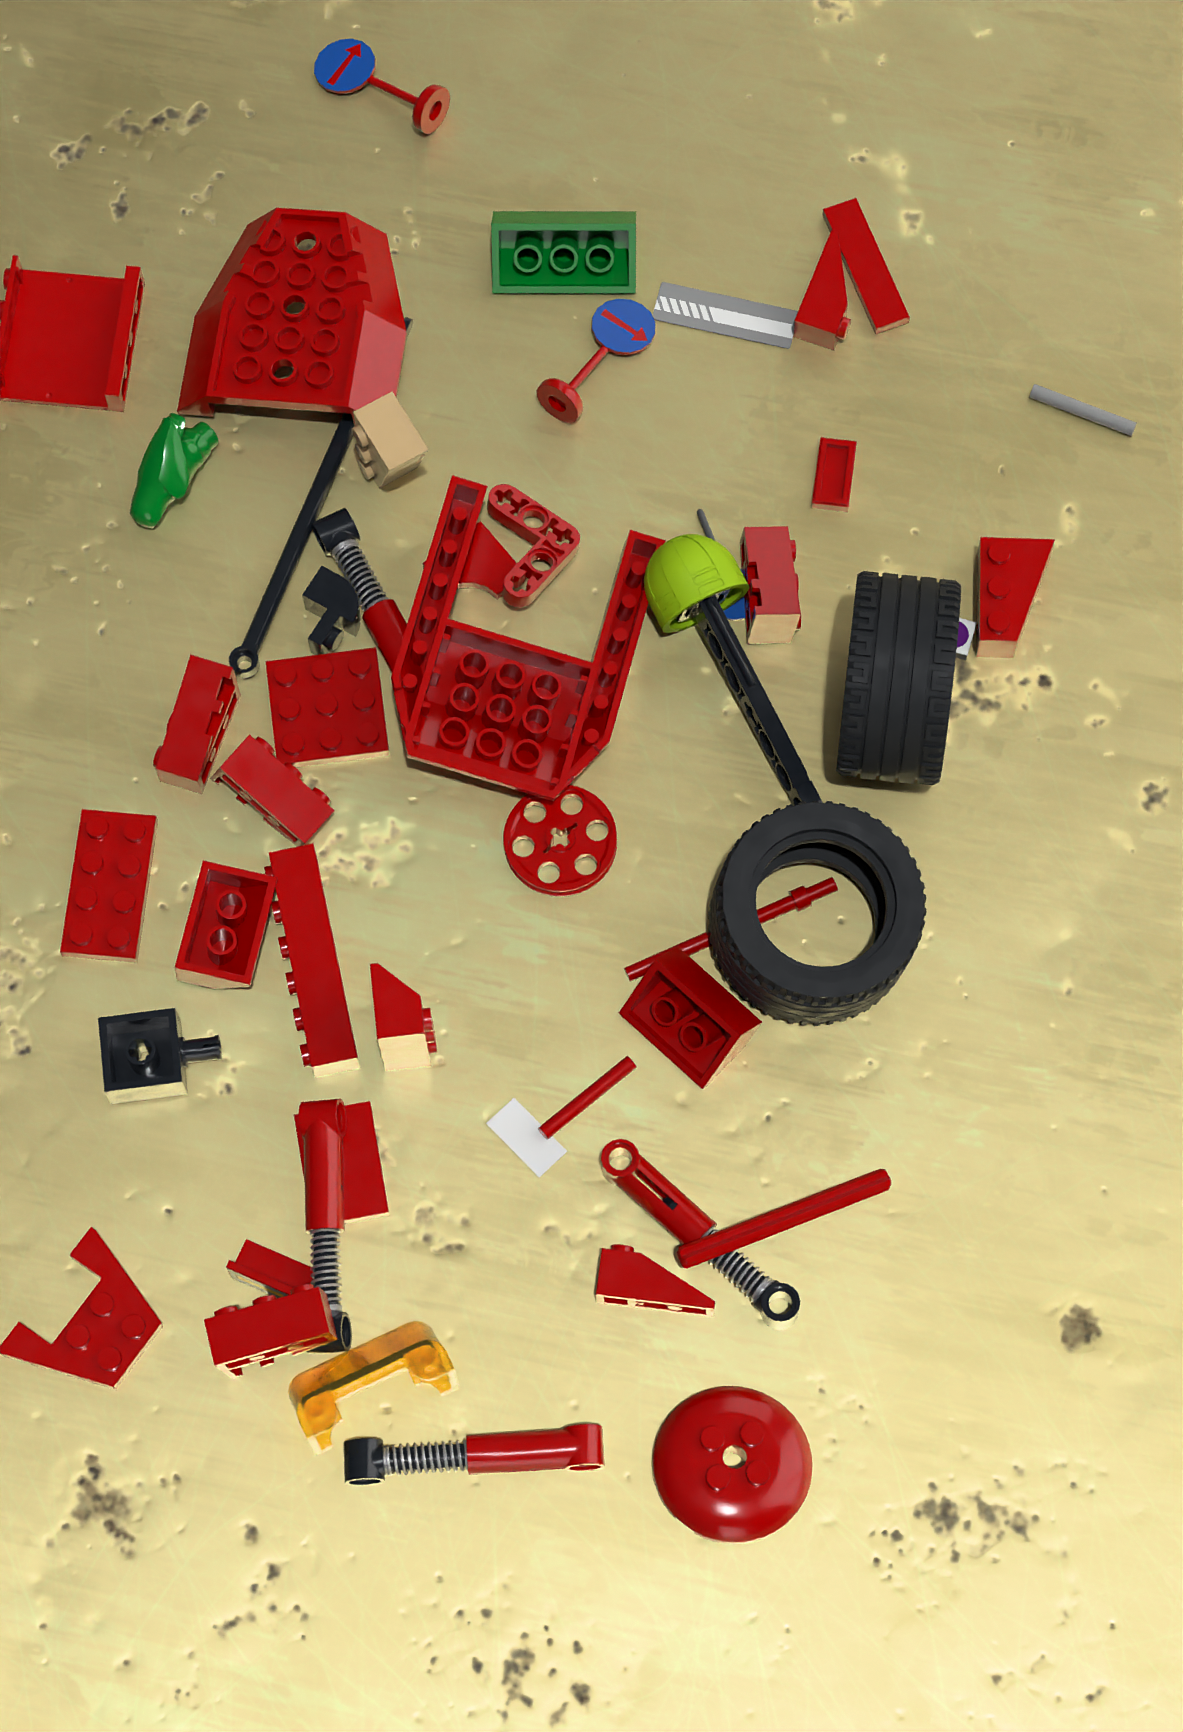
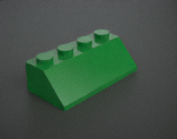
(563, 251)

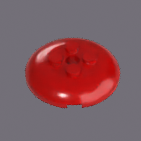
(726, 1501)

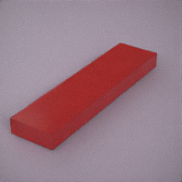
(866, 266)

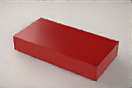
(834, 474)

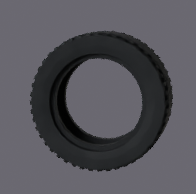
(899, 678)
(845, 841)

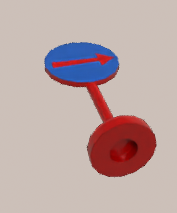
(351, 64)
(618, 327)

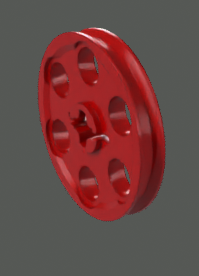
(563, 858)

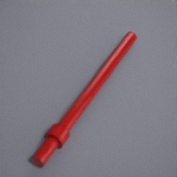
(798, 899)

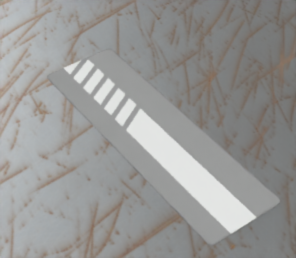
(725, 315)

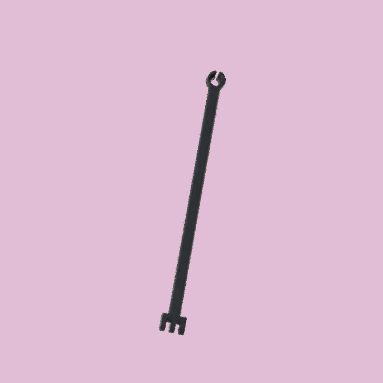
(295, 545)

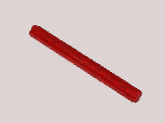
(783, 1218)

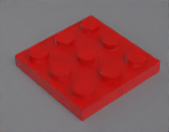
(327, 708)

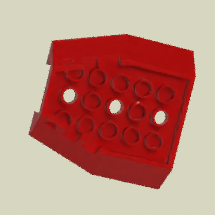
(340, 346)

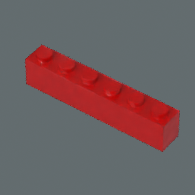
(313, 961)

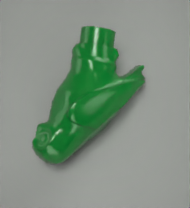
(169, 467)

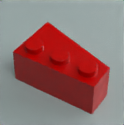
(1006, 589)
(772, 596)
(197, 724)
(274, 790)
(270, 1329)

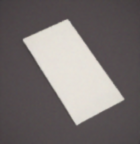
(522, 1136)

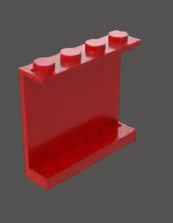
(68, 337)

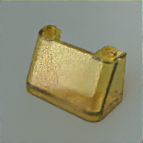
(405, 1348)

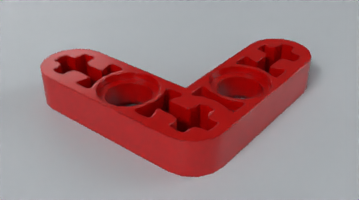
(544, 546)

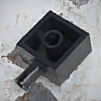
(163, 1070)

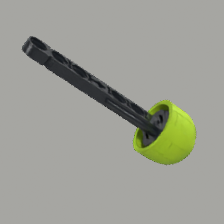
(692, 584)

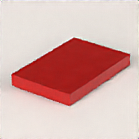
(362, 1168)

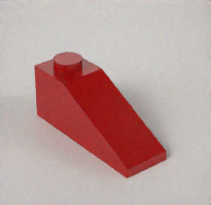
(825, 303)
(639, 1282)

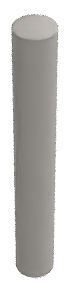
(1083, 410)

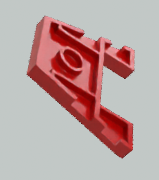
(103, 1334)

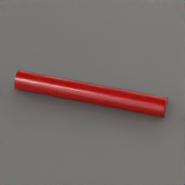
(587, 1097)

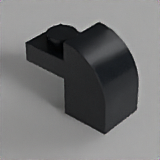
(336, 604)

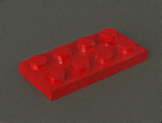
(109, 886)

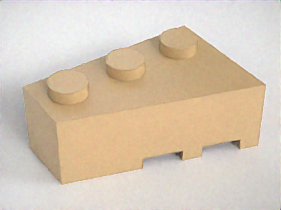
(386, 441)

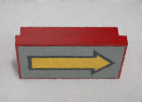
(268, 1270)

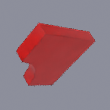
(485, 563)

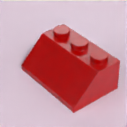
(224, 927)
(689, 1016)
(402, 1023)

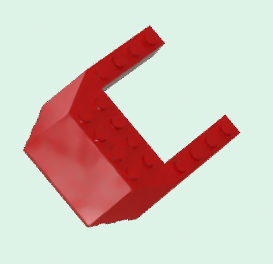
(500, 702)

